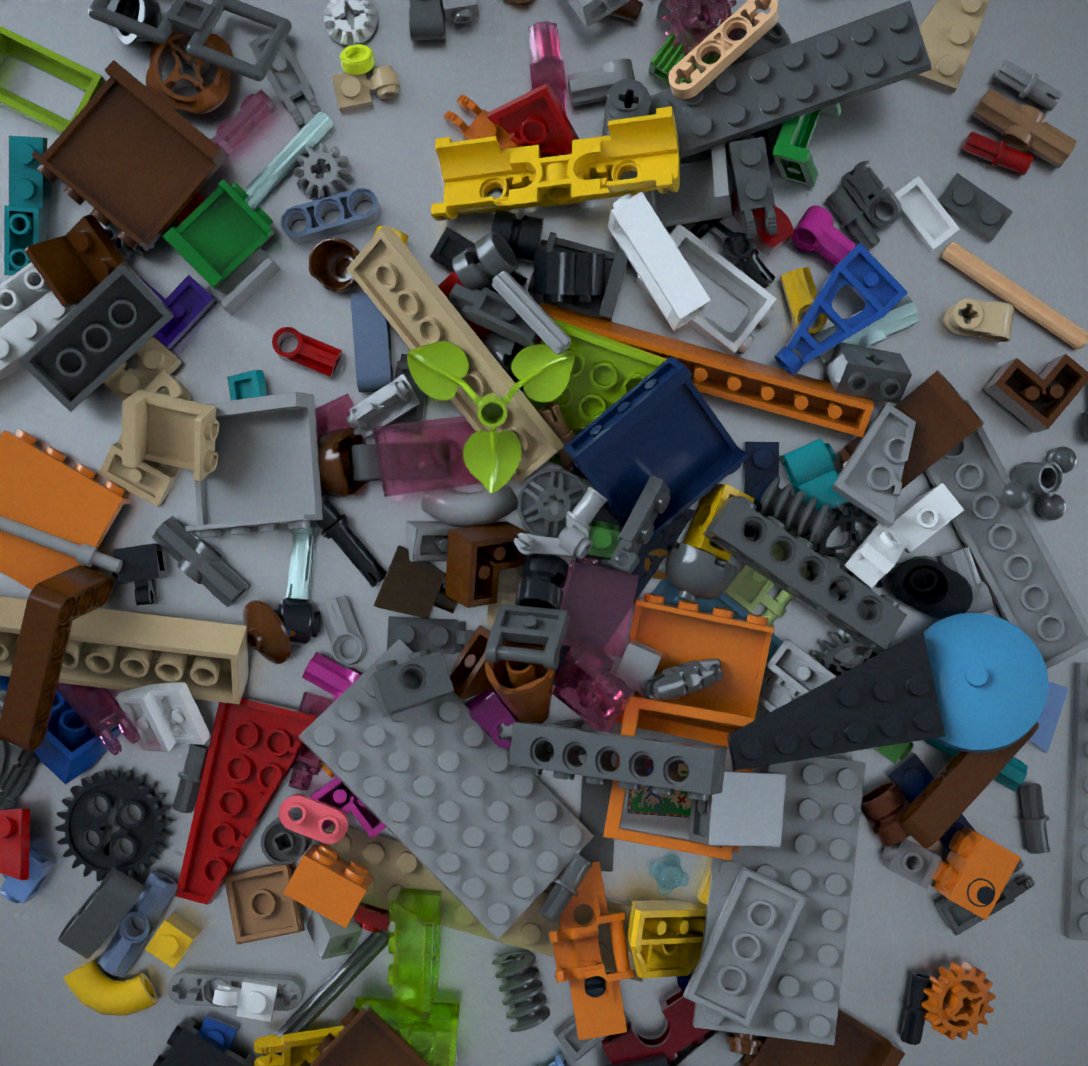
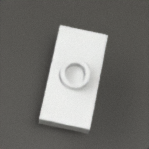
(926, 516)
(877, 554)

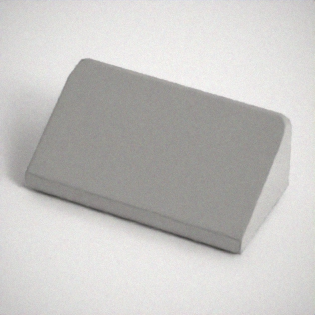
(428, 540)

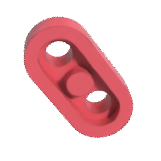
(313, 816)

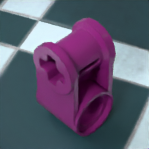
(490, 713)

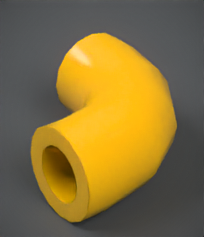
(108, 995)

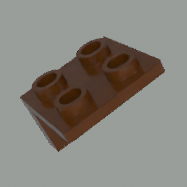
(76, 261)

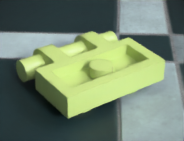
(751, 588)

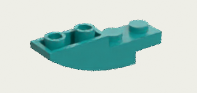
(29, 202)

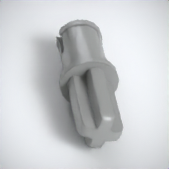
(1028, 85)

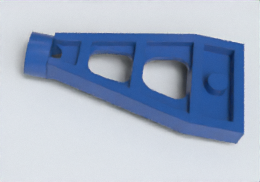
(869, 281)

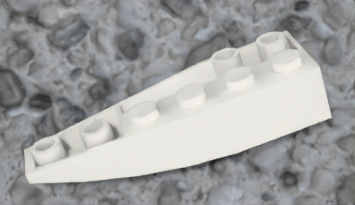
(26, 315)

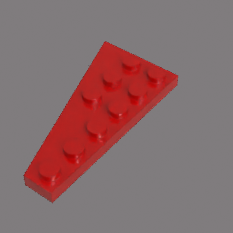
(244, 768)

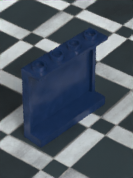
(659, 432)

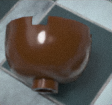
(336, 463)

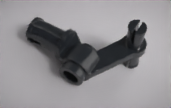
(737, 246)

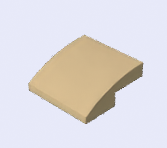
(148, 480)

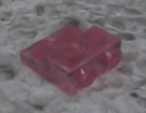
(591, 688)

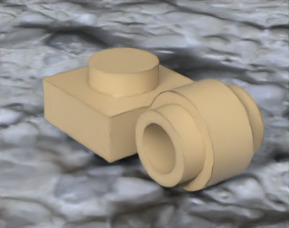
(356, 90)

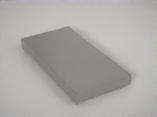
(745, 946)

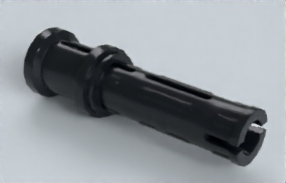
(335, 527)

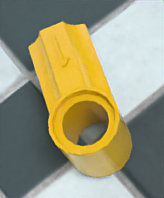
(800, 293)

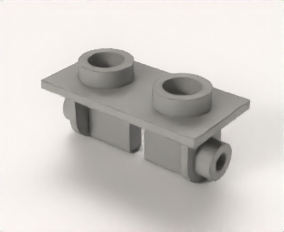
(383, 406)

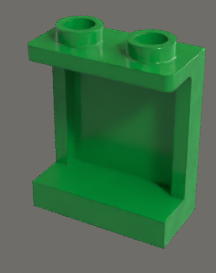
(791, 150)
(221, 233)

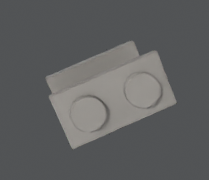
(701, 195)

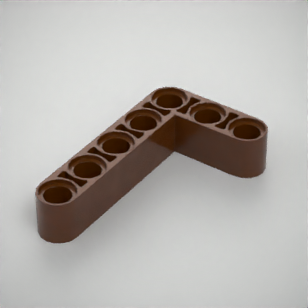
(42, 649)

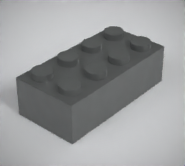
(96, 337)

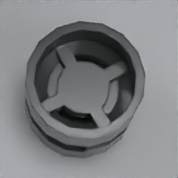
(480, 265)
(282, 844)

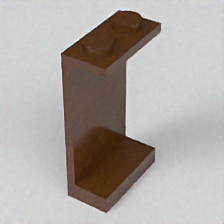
(941, 424)

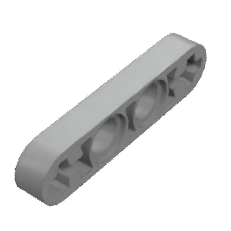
(234, 979)

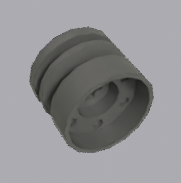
(537, 491)

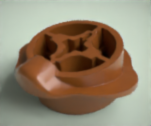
(208, 97)

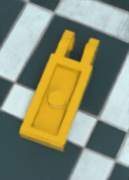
(294, 1047)

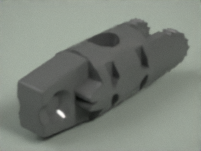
(682, 679)

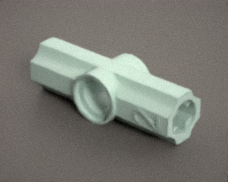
(900, 317)

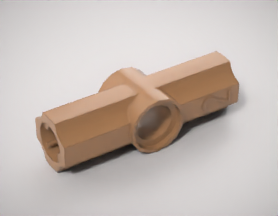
(1024, 128)

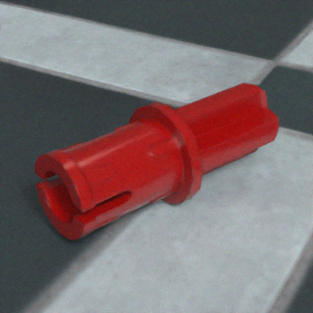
(997, 153)

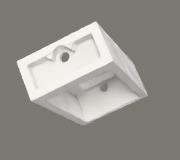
(657, 260)
(732, 280)

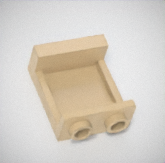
(169, 432)

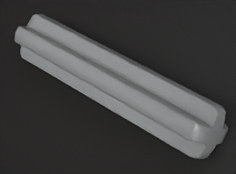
(531, 312)

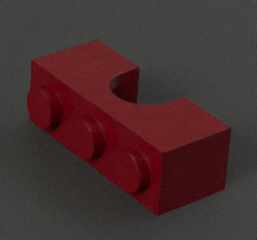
(677, 1034)

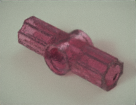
(546, 59)

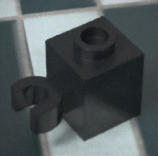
(140, 567)

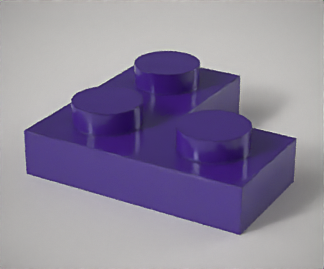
(188, 303)

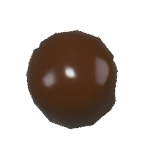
(329, 264)

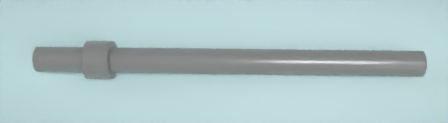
(84, 554)

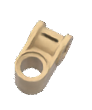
(985, 320)

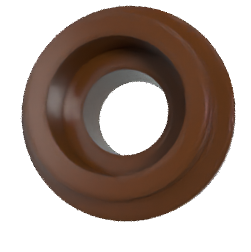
(744, 1044)

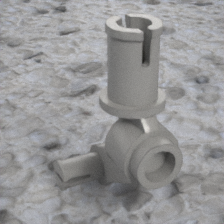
(574, 537)

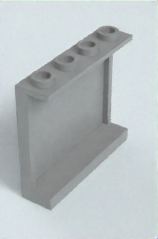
(263, 468)

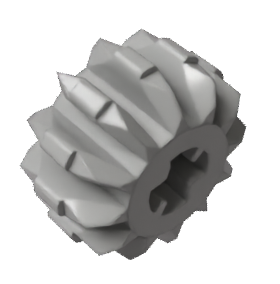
(313, 165)

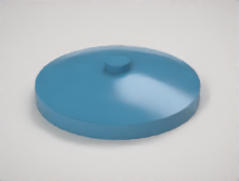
(985, 681)

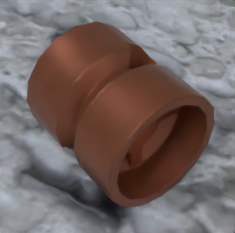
(884, 807)

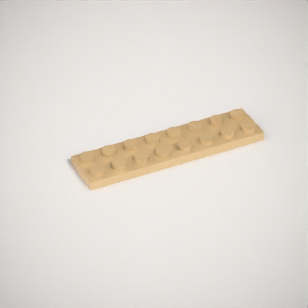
(424, 316)

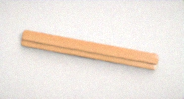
(1015, 295)

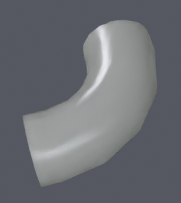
(469, 508)

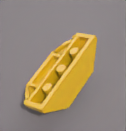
(666, 937)

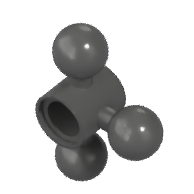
(1042, 479)

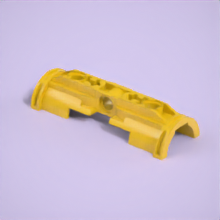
(634, 144)

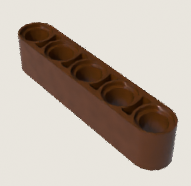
(954, 791)

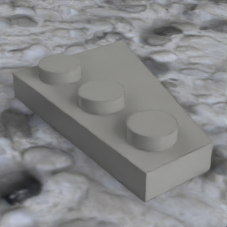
(877, 465)

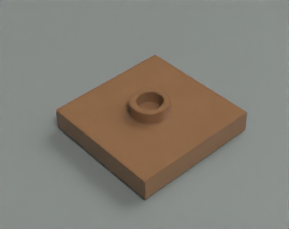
(260, 907)

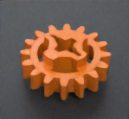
(958, 1000)

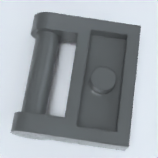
(529, 626)

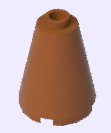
(523, 686)

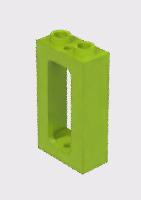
(52, 63)

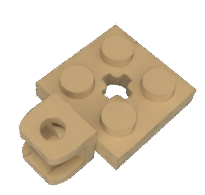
(153, 374)

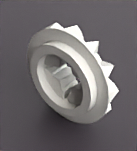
(341, 31)

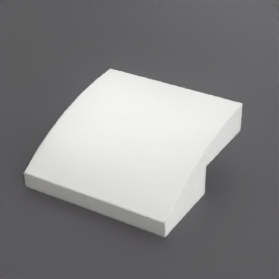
(164, 715)

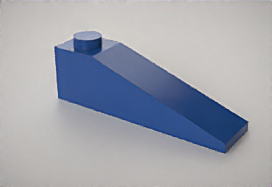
(68, 743)

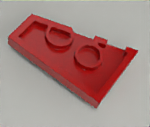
(537, 120)
(15, 843)

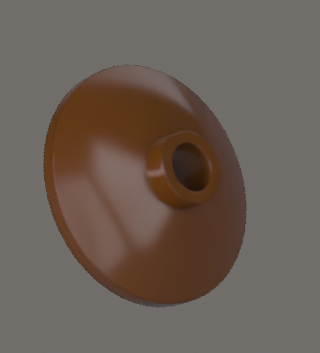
(266, 632)

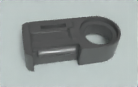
(869, 191)

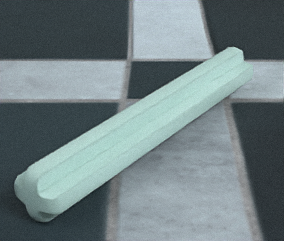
(287, 158)

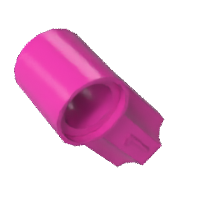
(817, 233)
(330, 675)

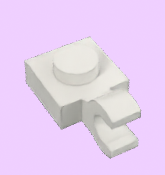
(254, 998)

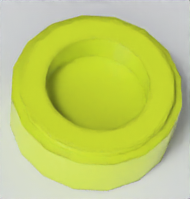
(357, 59)

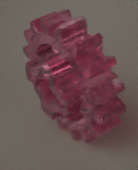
(689, 23)

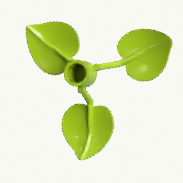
(491, 455)

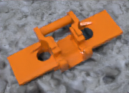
(578, 959)

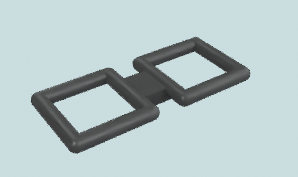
(198, 21)

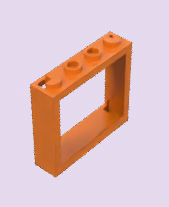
(617, 794)

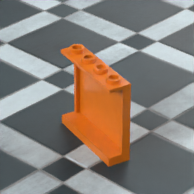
(53, 498)
(696, 634)

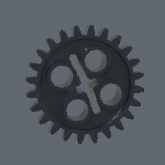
(84, 816)

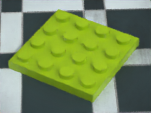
(599, 377)

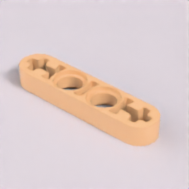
(728, 49)

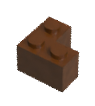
(1038, 398)
(475, 560)

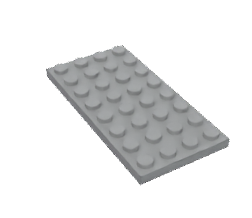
(449, 796)
(817, 861)

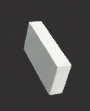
(925, 214)

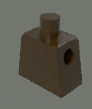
(413, 587)

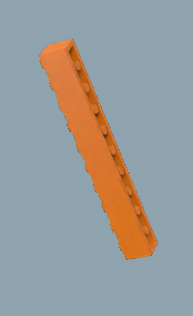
(739, 378)

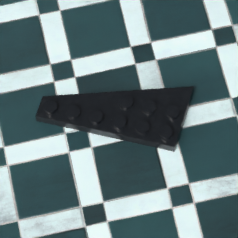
(864, 708)

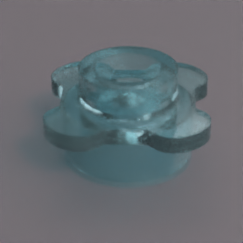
(659, 871)

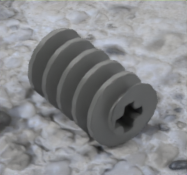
(625, 100)
(796, 511)
(523, 990)

